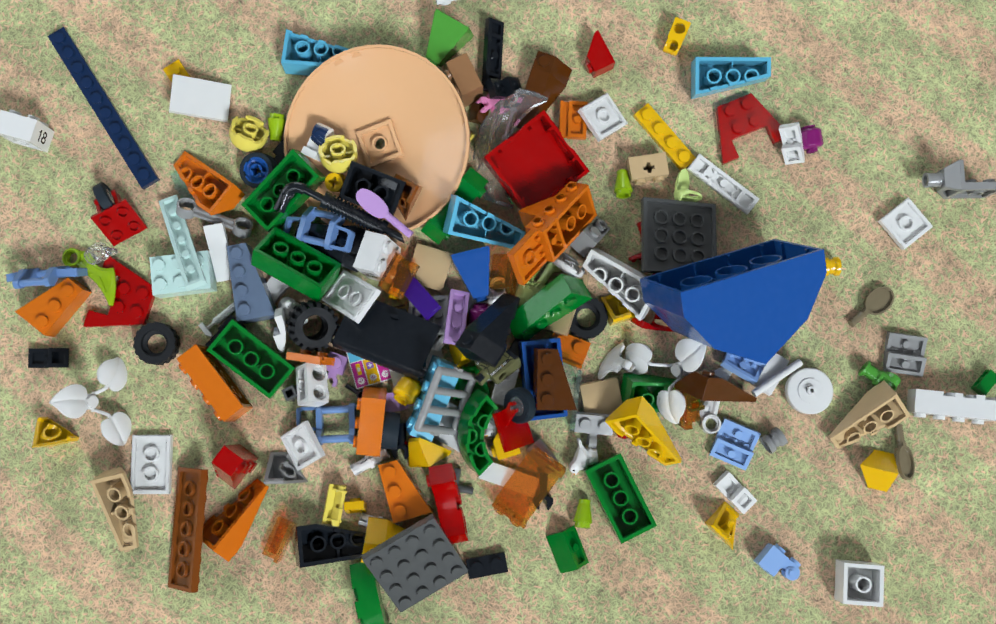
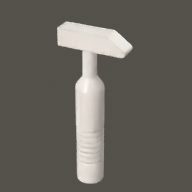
(218, 319)

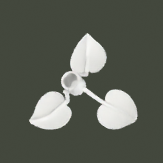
(689, 353)
(74, 401)

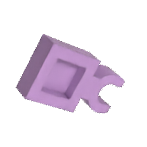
(338, 368)

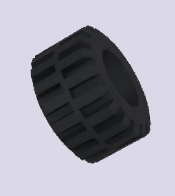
(297, 319)

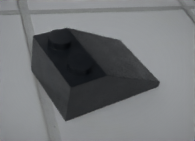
(383, 185)

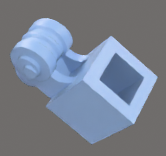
(772, 559)

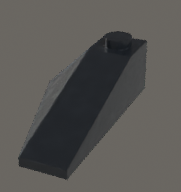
(346, 259)
(487, 335)
(326, 544)

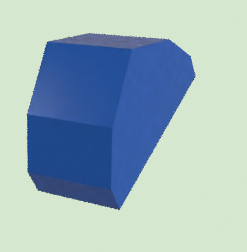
(740, 299)

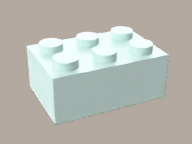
(168, 281)

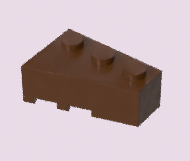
(550, 381)

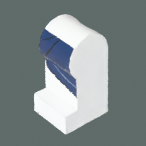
(319, 134)

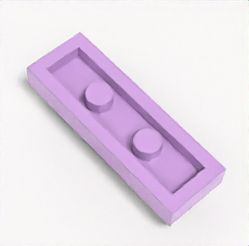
(456, 316)

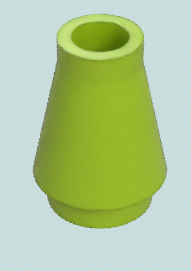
(276, 126)
(622, 185)
(583, 514)

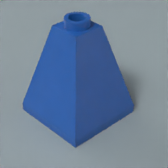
(474, 271)

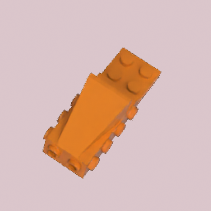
(551, 229)

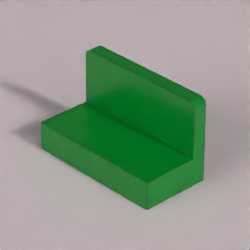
(567, 550)

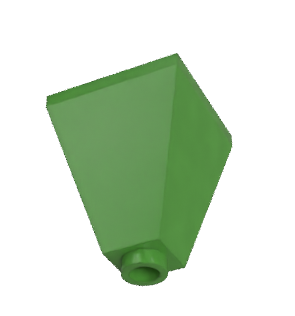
(446, 38)

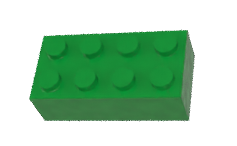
(292, 168)
(295, 264)
(251, 358)
(620, 498)

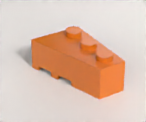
(370, 421)
(402, 493)

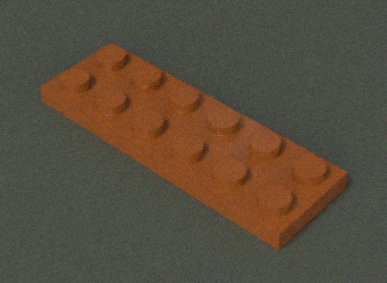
(188, 529)

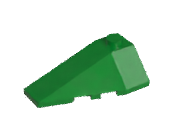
(644, 385)

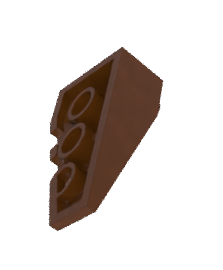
(548, 78)
(709, 387)

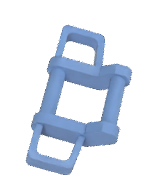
(332, 231)
(33, 277)
(351, 409)

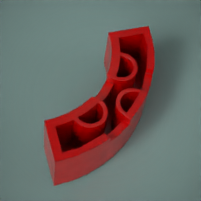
(447, 499)

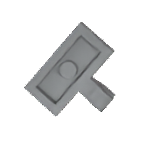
(592, 424)

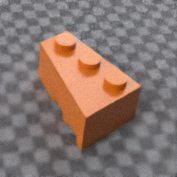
(55, 307)

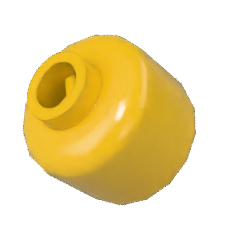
(407, 390)

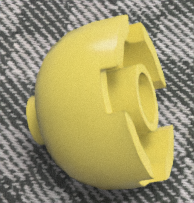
(248, 133)
(337, 153)

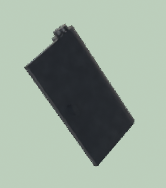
(391, 343)

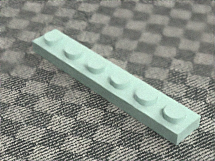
(182, 244)

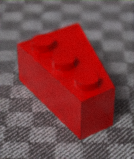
(233, 464)

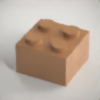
(464, 78)

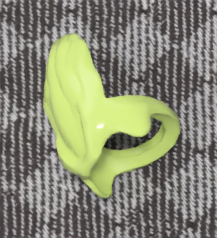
(682, 188)

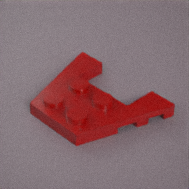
(742, 118)
(131, 302)

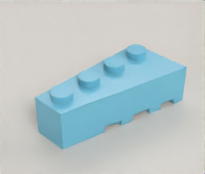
(722, 74)

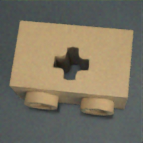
(655, 162)

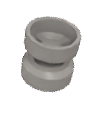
(773, 440)

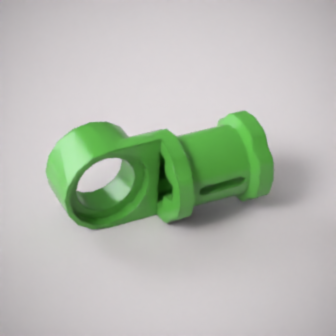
(878, 376)

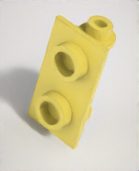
(334, 504)

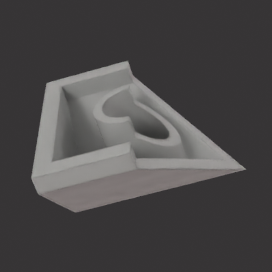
(282, 470)

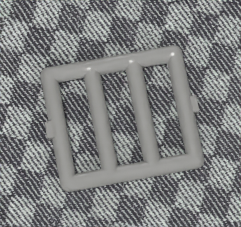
(435, 389)

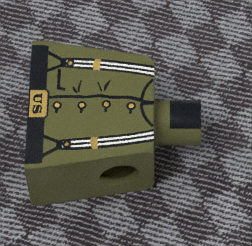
(506, 366)

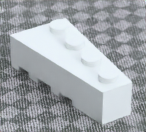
(619, 279)
(951, 405)

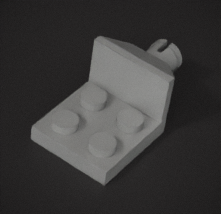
(951, 183)

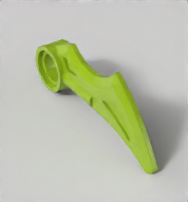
(103, 277)

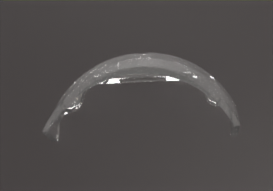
(497, 129)

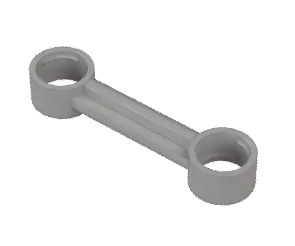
(217, 218)

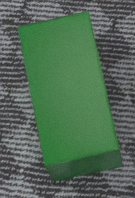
(984, 382)

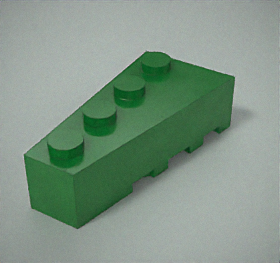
(549, 305)

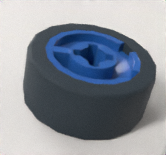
(249, 167)
(390, 430)

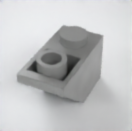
(590, 236)

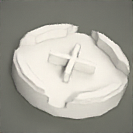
(569, 265)

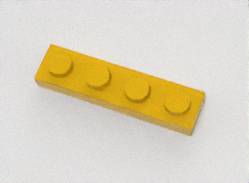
(664, 137)

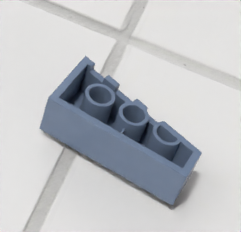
(249, 287)

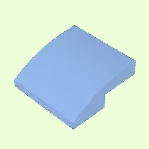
(743, 367)
(734, 443)

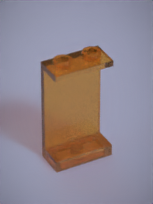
(528, 486)

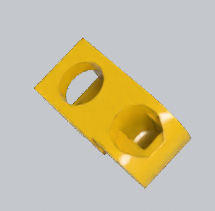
(676, 36)

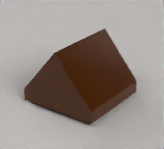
(475, 115)

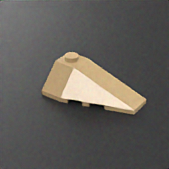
(874, 411)
(118, 506)

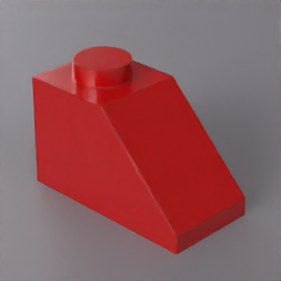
(599, 57)

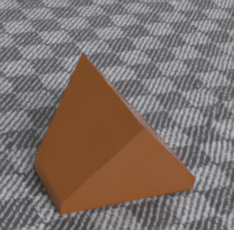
(408, 197)

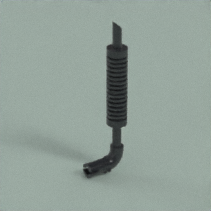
(336, 206)

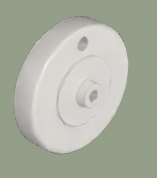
(808, 391)

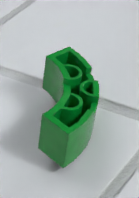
(471, 186)
(471, 430)
(368, 595)

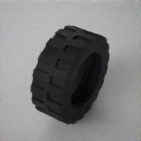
(599, 324)
(143, 336)

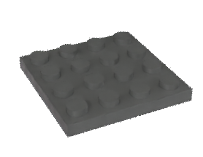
(676, 233)
(415, 563)

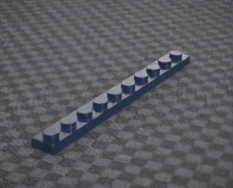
(103, 108)

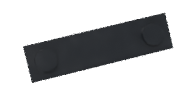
(492, 50)

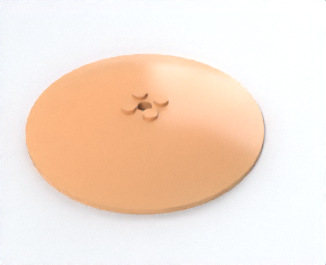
(394, 98)

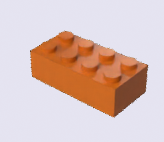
(214, 383)

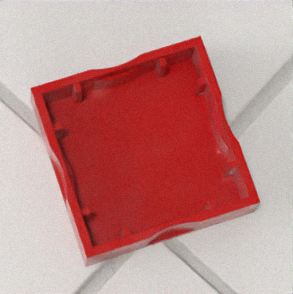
(534, 162)

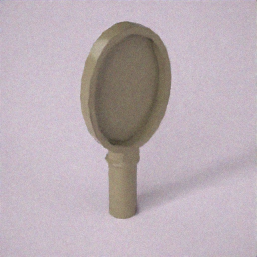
(875, 303)
(904, 456)

